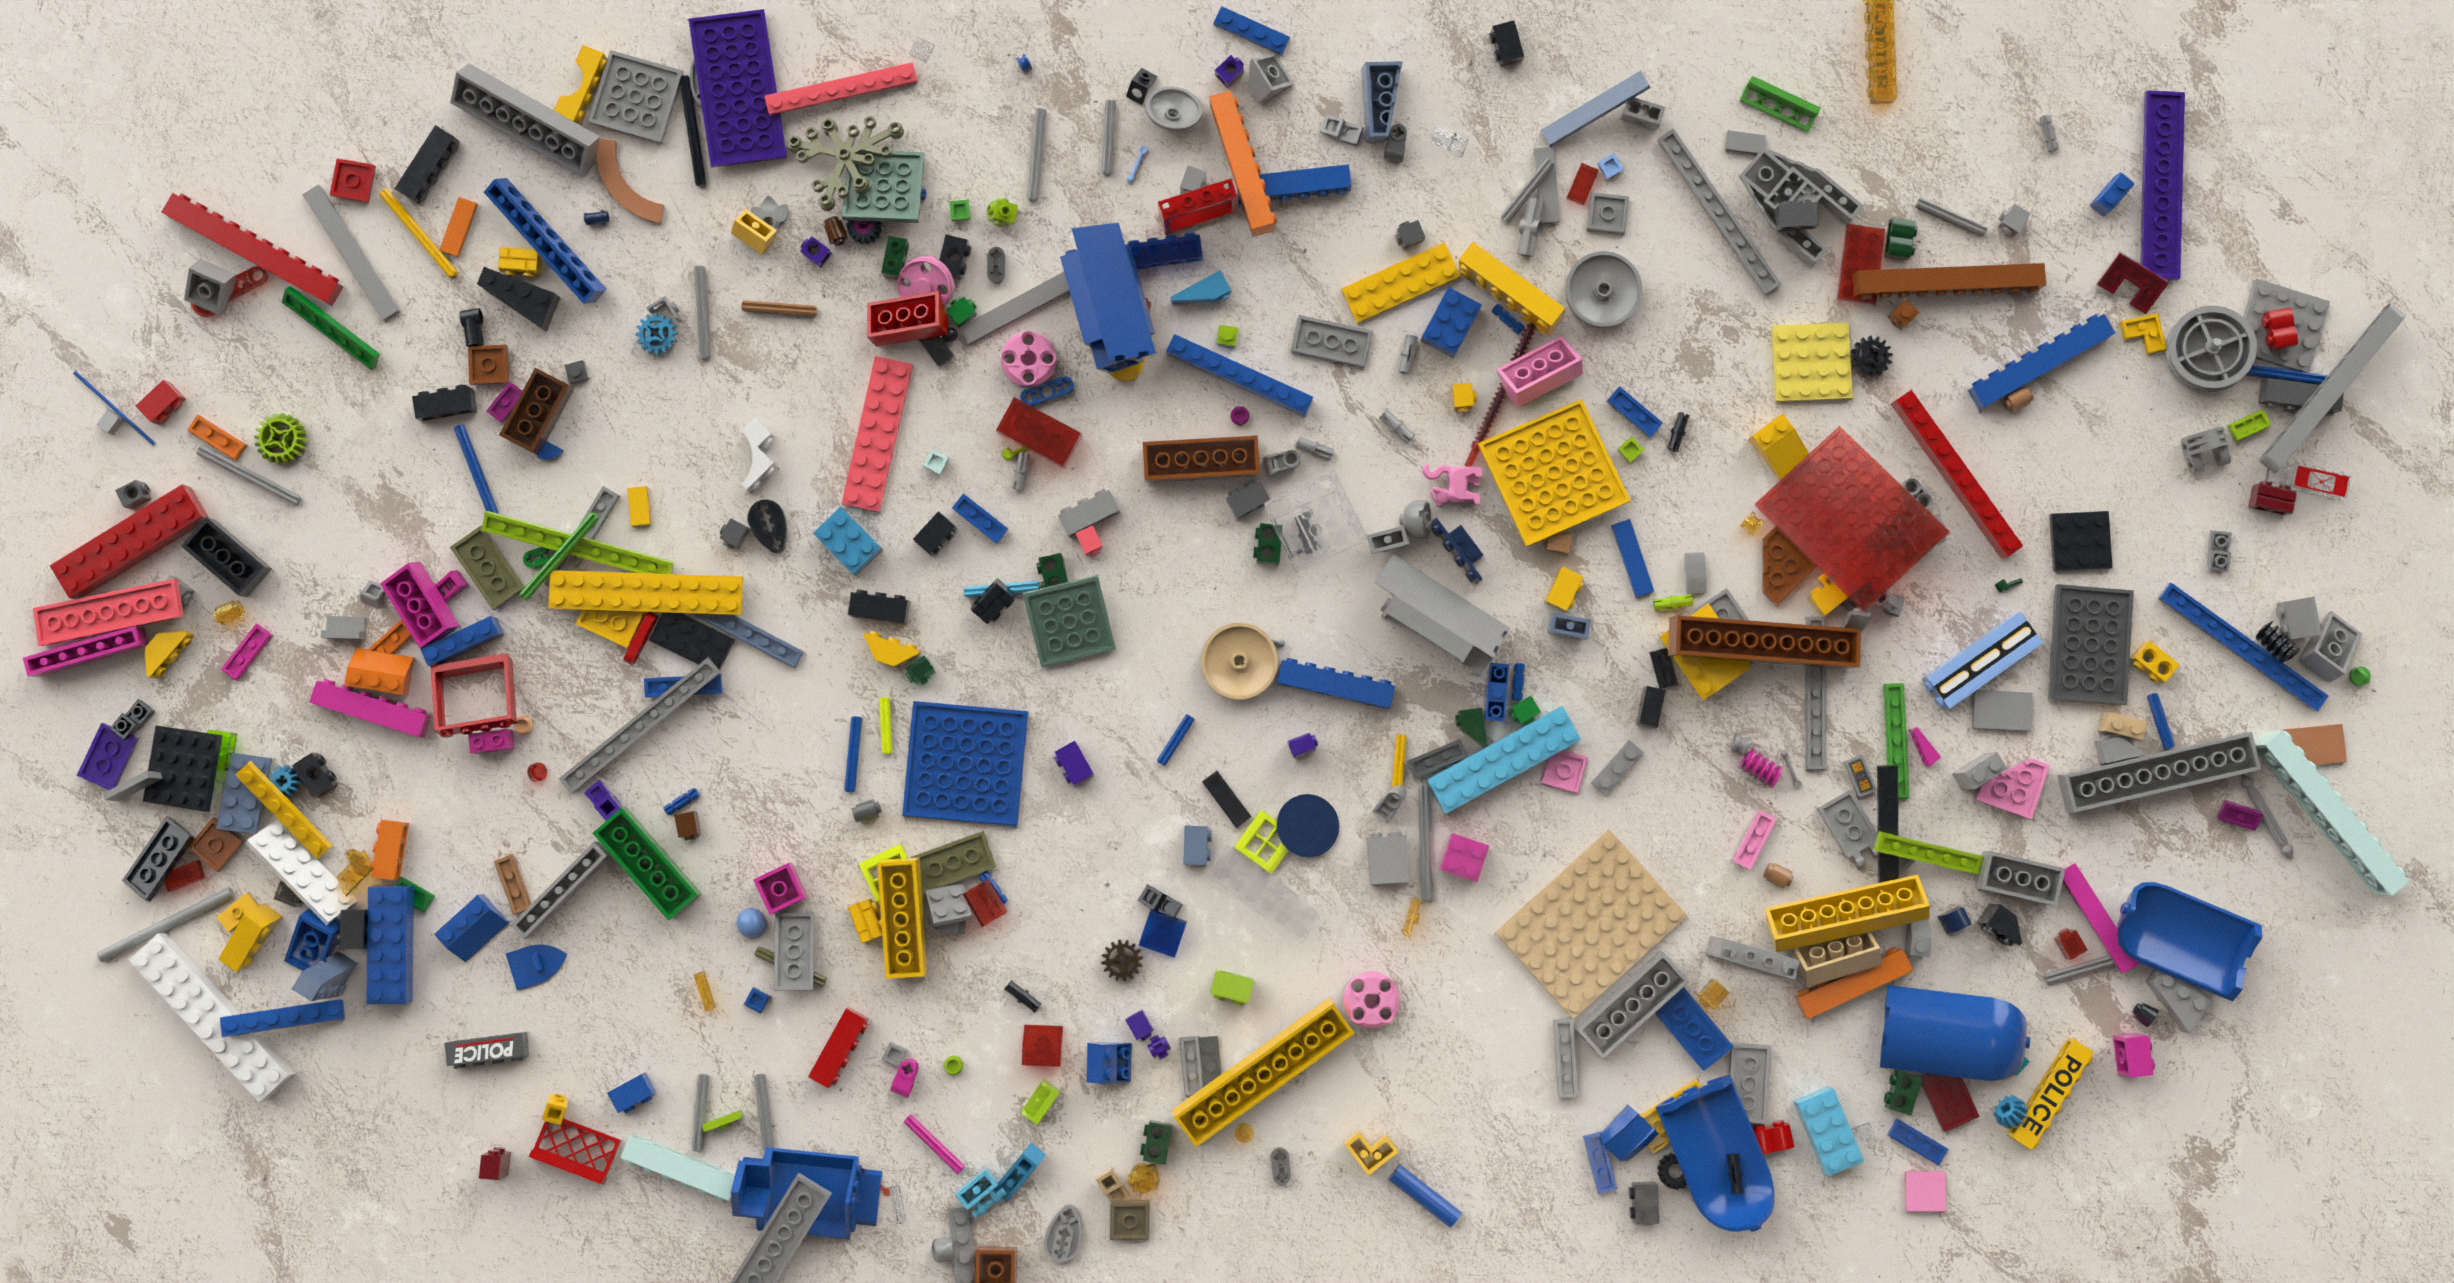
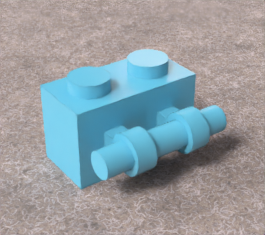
(976, 1188)

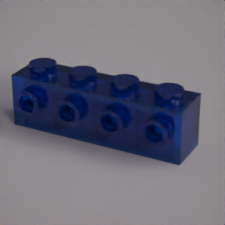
(1166, 251)

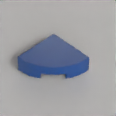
(549, 451)

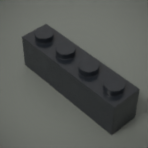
(427, 165)

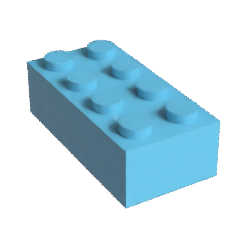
(1828, 1131)

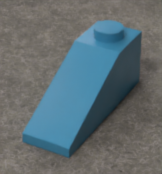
(1208, 290)
(1020, 1171)

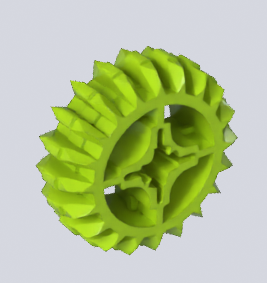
(294, 432)

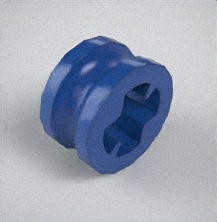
(1024, 63)

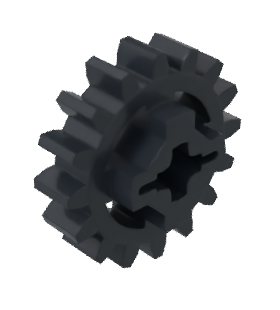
(1874, 363)

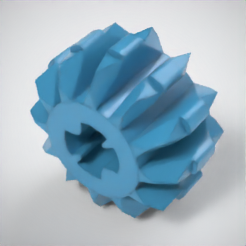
(292, 780)
(2010, 1112)

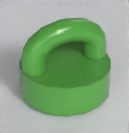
(2359, 676)

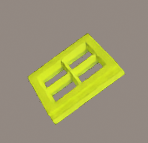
(1251, 832)
(871, 863)

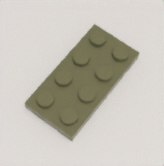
(487, 567)
(955, 861)

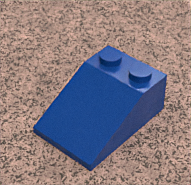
(311, 941)

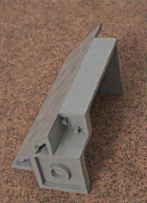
(1440, 615)

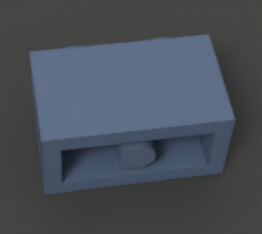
(1569, 626)
(1196, 845)

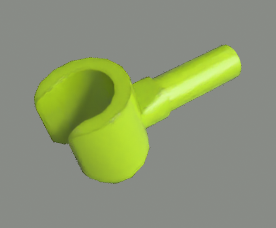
(1008, 454)

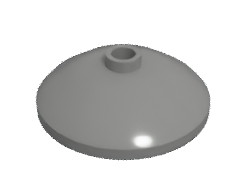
(1173, 108)

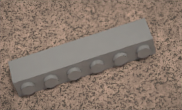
(561, 890)

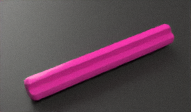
(934, 1144)

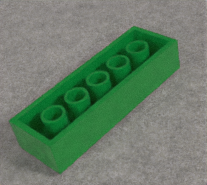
(647, 863)

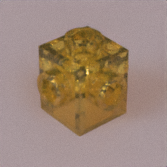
(1143, 1178)

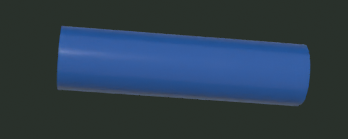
(1425, 1196)

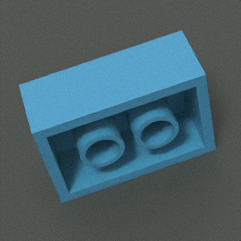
(848, 541)

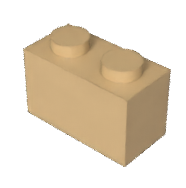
(2122, 726)

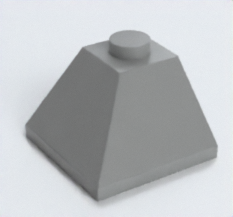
(1267, 77)

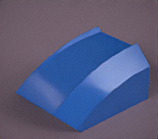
(1627, 1134)

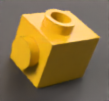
(1463, 397)
(555, 1108)

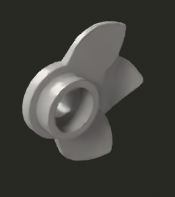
(771, 212)

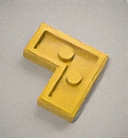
(2148, 328)

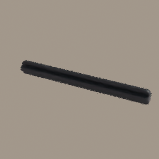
(692, 131)

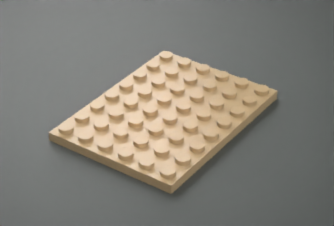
(1591, 924)

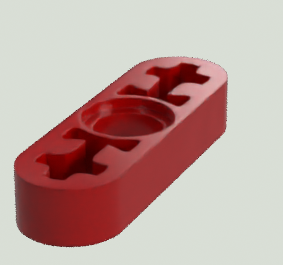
(640, 638)

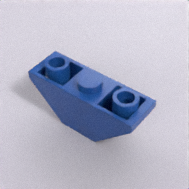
(1496, 692)

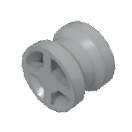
(1740, 744)

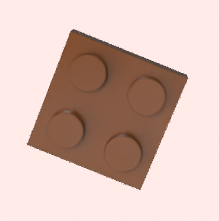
(488, 364)
(215, 845)

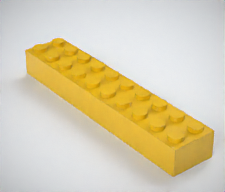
(1262, 1072)

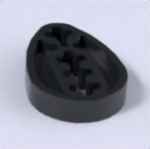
(758, 526)

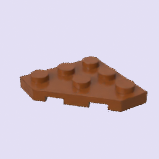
(1782, 566)

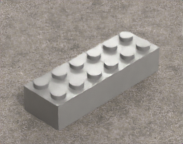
(1631, 1004)

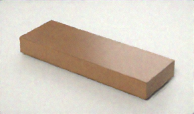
(513, 884)

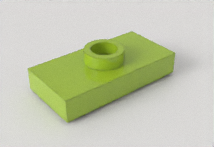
(2249, 425)
(723, 1122)

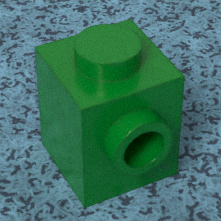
(961, 311)
(1524, 711)

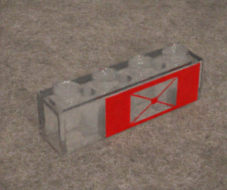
(2311, 480)

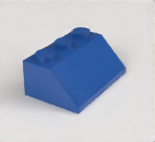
(471, 927)

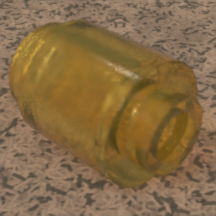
(228, 612)

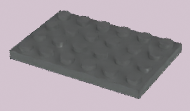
(2090, 644)

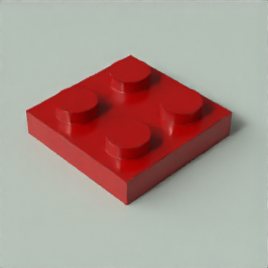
(352, 180)

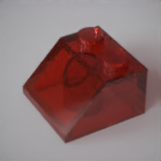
(1042, 1045)

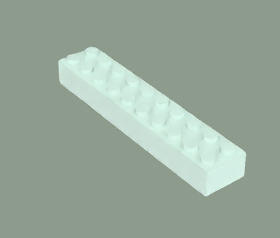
(2330, 813)

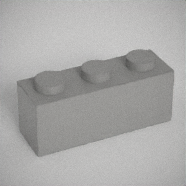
(1088, 512)

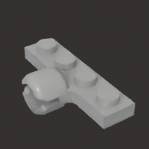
(957, 1246)

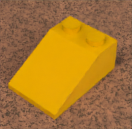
(1779, 446)

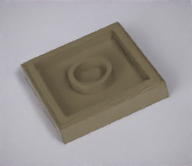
(1129, 1219)

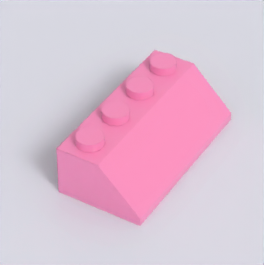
(1540, 371)

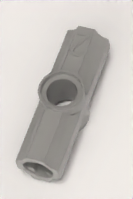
(1530, 227)

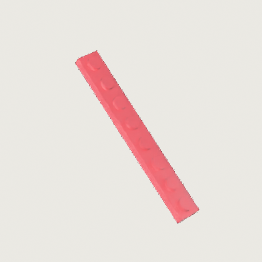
(841, 89)

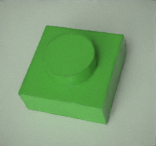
(960, 210)

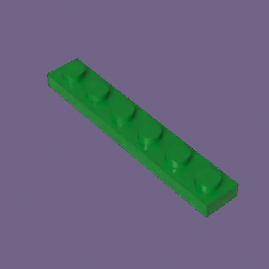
(330, 328)

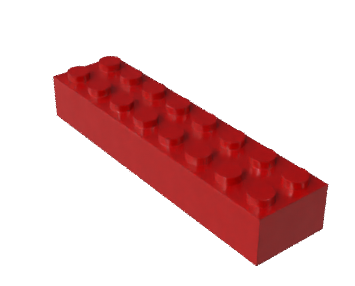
(129, 542)

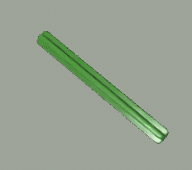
(559, 556)

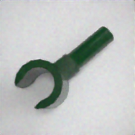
(2003, 585)

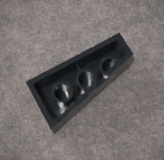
(527, 299)

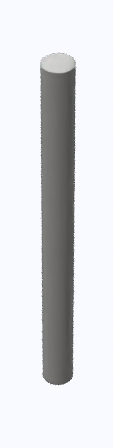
(165, 924)

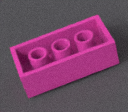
(419, 604)

